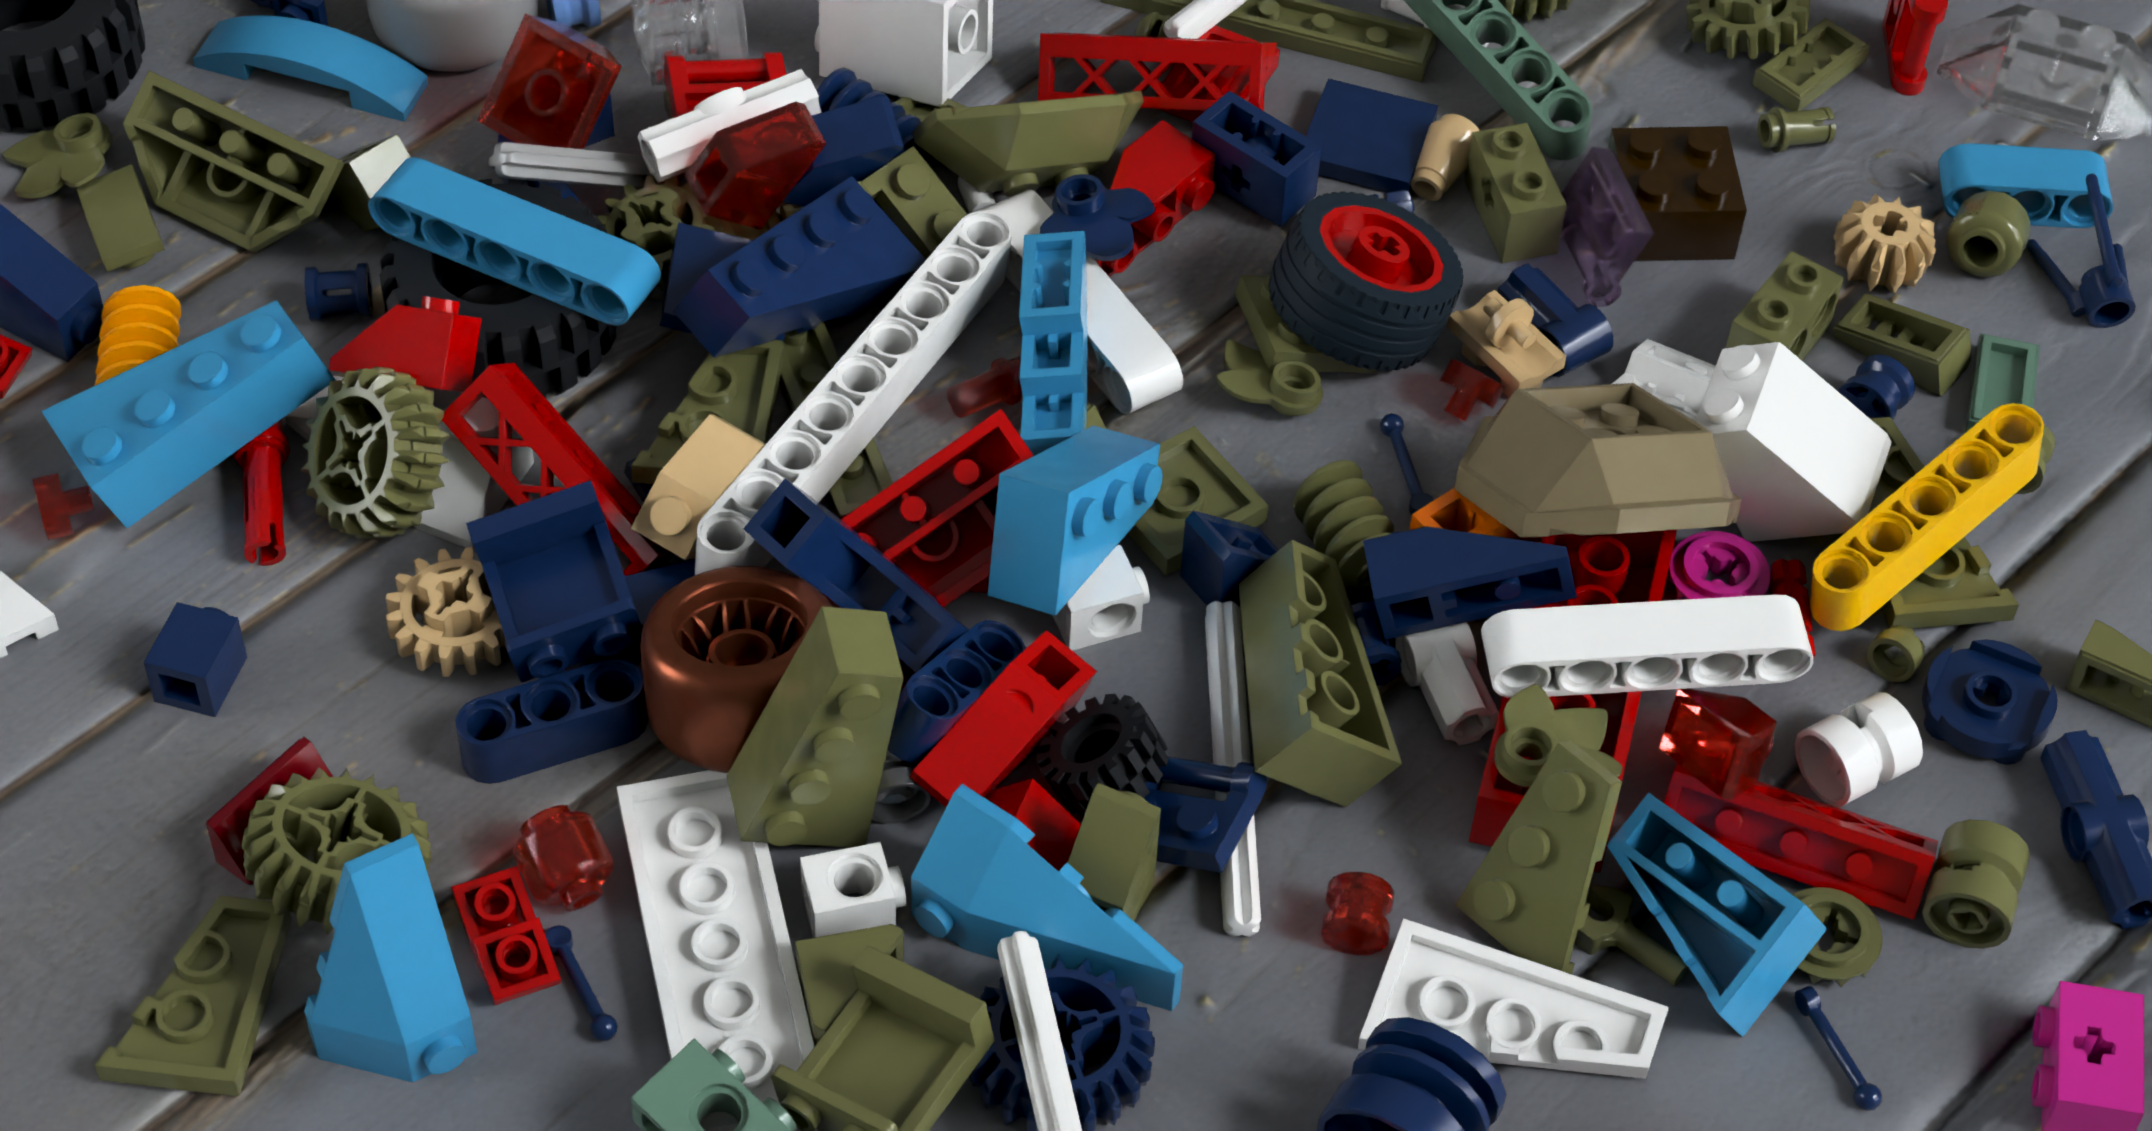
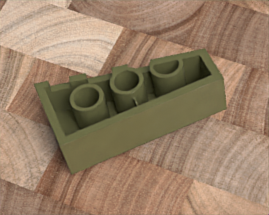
(1311, 681)
(822, 737)

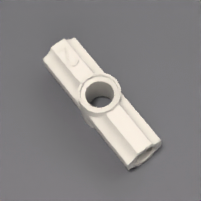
(677, 142)
(1447, 672)

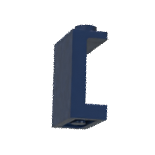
(556, 582)

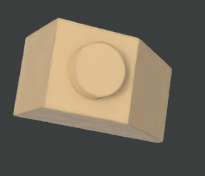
(694, 483)

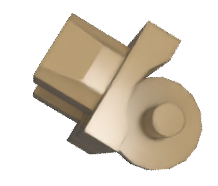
(1504, 339)

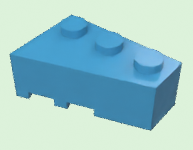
(1067, 514)
(1719, 911)

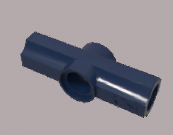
(2102, 826)

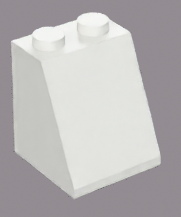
(906, 45)
(1790, 445)

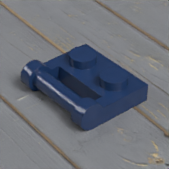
(1204, 830)

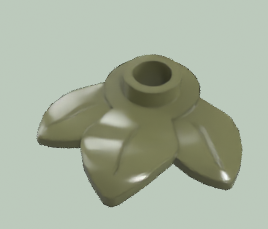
(60, 156)
(1290, 388)
(1537, 728)

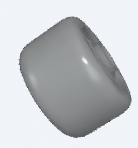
(449, 32)

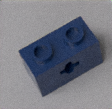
(1259, 158)

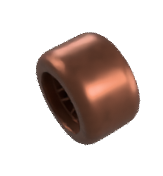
(718, 654)

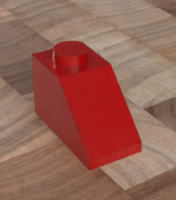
(425, 342)

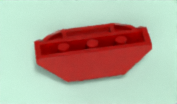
(943, 511)

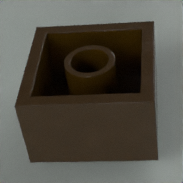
(1685, 189)

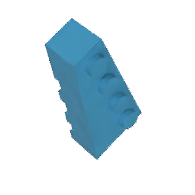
(187, 409)

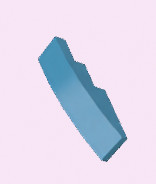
(1053, 338)

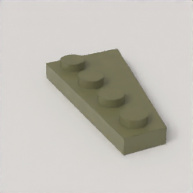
(1957, 584)

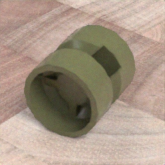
(1976, 884)

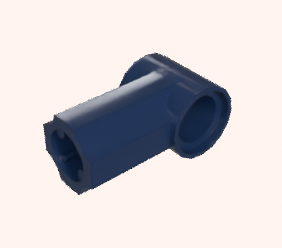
(1577, 331)

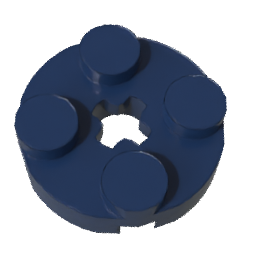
(1984, 730)

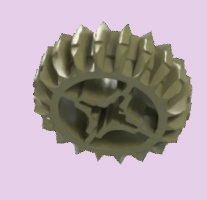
(375, 453)
(314, 827)

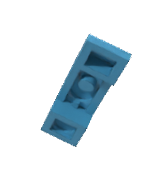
(316, 53)

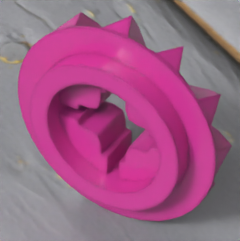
(1721, 554)

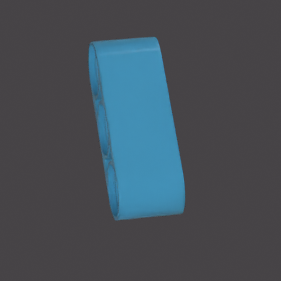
(2044, 180)

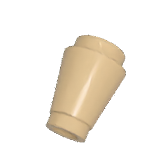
(1443, 156)

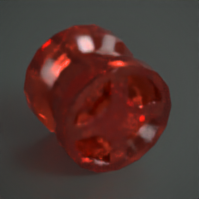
(1357, 913)

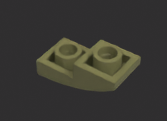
(120, 219)

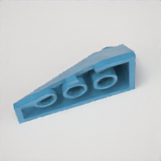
(987, 882)
(390, 977)

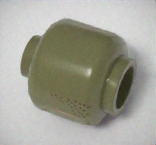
(1988, 234)

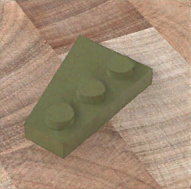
(734, 387)
(1542, 863)
(209, 1008)

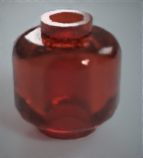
(563, 858)

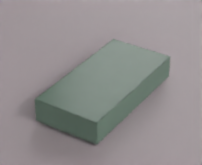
(2001, 375)

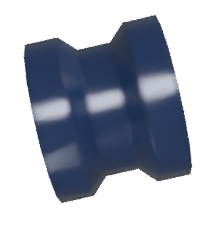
(1879, 387)

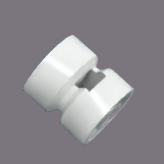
(1855, 749)

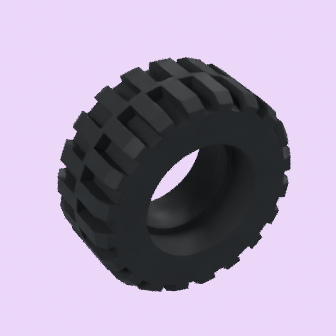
(67, 62)
(534, 333)

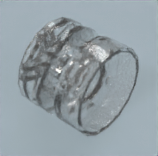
(688, 29)

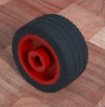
(1365, 281)

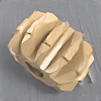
(1884, 243)

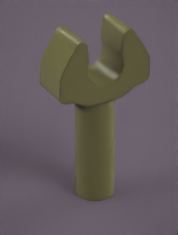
(1621, 933)

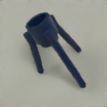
(2104, 288)

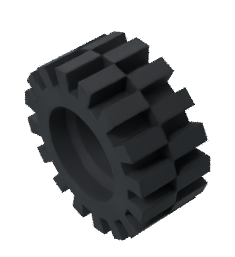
(1102, 745)

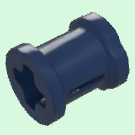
(319, 283)
(1383, 658)

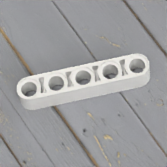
(1123, 349)
(1647, 645)

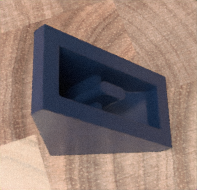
(1221, 555)

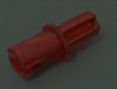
(988, 388)

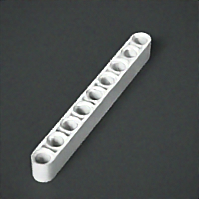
(863, 386)

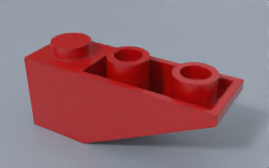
(1172, 174)
(1006, 720)

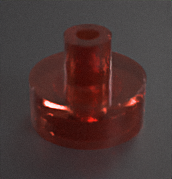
(1469, 388)
(58, 505)

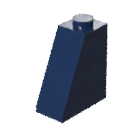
(44, 292)

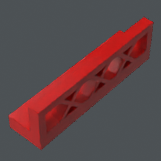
(1154, 49)
(560, 453)
(1811, 841)

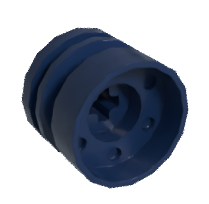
(1416, 1081)

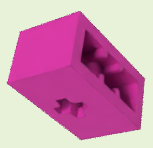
(2090, 1059)

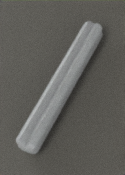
(570, 166)

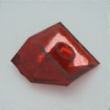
(550, 86)

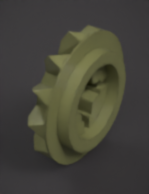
(1855, 937)

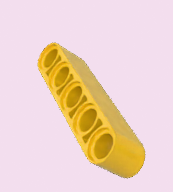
(1925, 517)

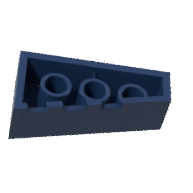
(805, 270)

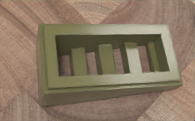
(1934, 365)
(2114, 673)

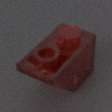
(755, 165)

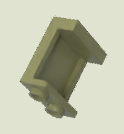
(889, 1053)

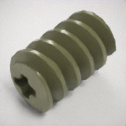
(1338, 516)

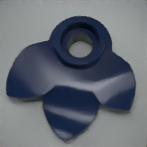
(1101, 213)

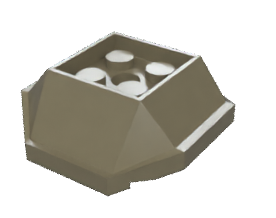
(1595, 465)

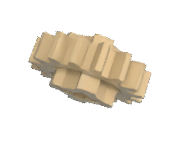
(455, 614)

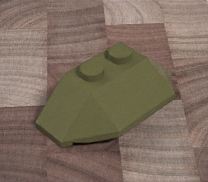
(1028, 142)
(225, 166)

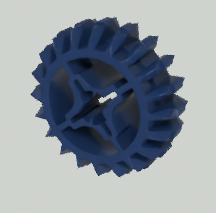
(1091, 1023)

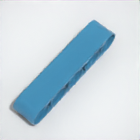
(515, 241)

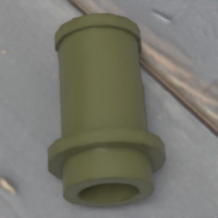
(1784, 129)

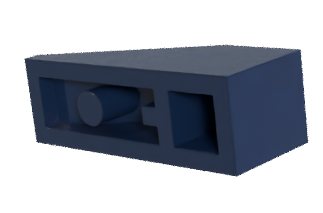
(1454, 577)

